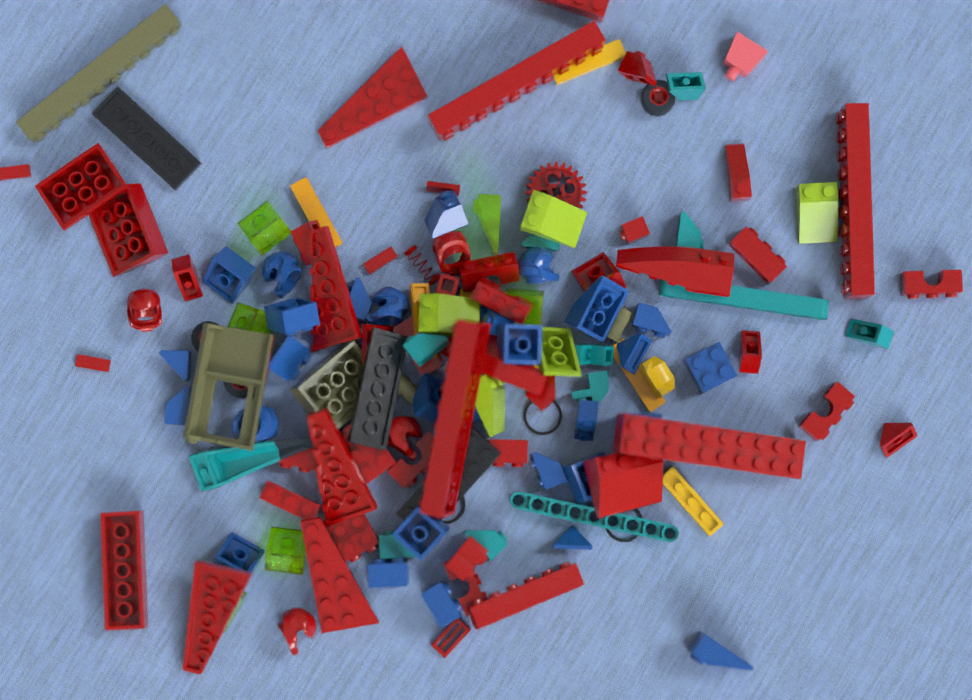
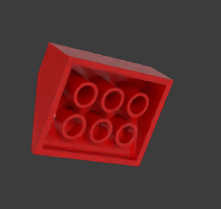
(81, 186)
(128, 231)
(624, 482)

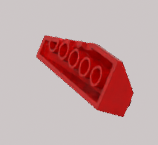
(692, 268)
(520, 375)

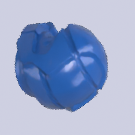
(535, 266)
(284, 268)
(392, 306)
(267, 424)

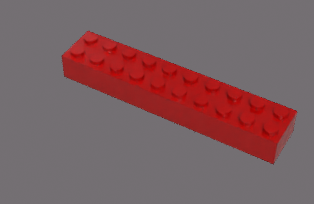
(516, 81)
(855, 201)
(454, 417)
(708, 446)

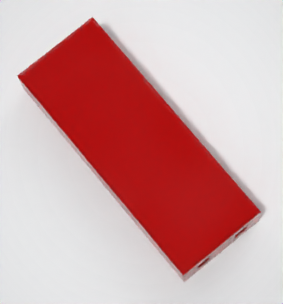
(15, 172)
(438, 187)
(380, 260)
(93, 363)

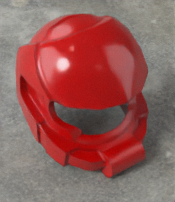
(447, 245)
(144, 304)
(401, 428)
(294, 621)

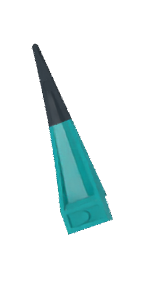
(225, 464)

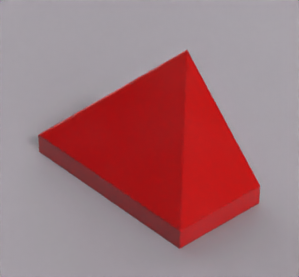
(896, 436)

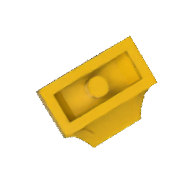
(658, 376)

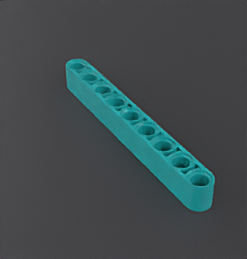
(755, 300)
(601, 522)

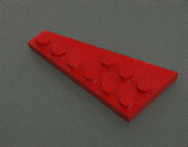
(382, 96)
(330, 293)
(339, 479)
(336, 591)
(212, 603)

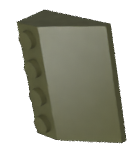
(333, 384)

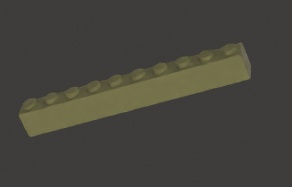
(99, 74)

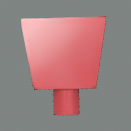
(742, 57)

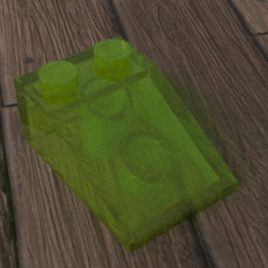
(488, 216)

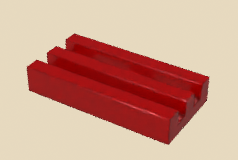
(439, 649)

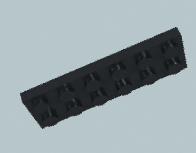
(146, 138)
(378, 389)
(478, 459)

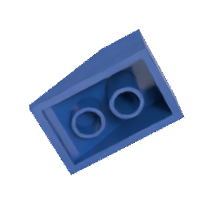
(597, 308)
(712, 653)

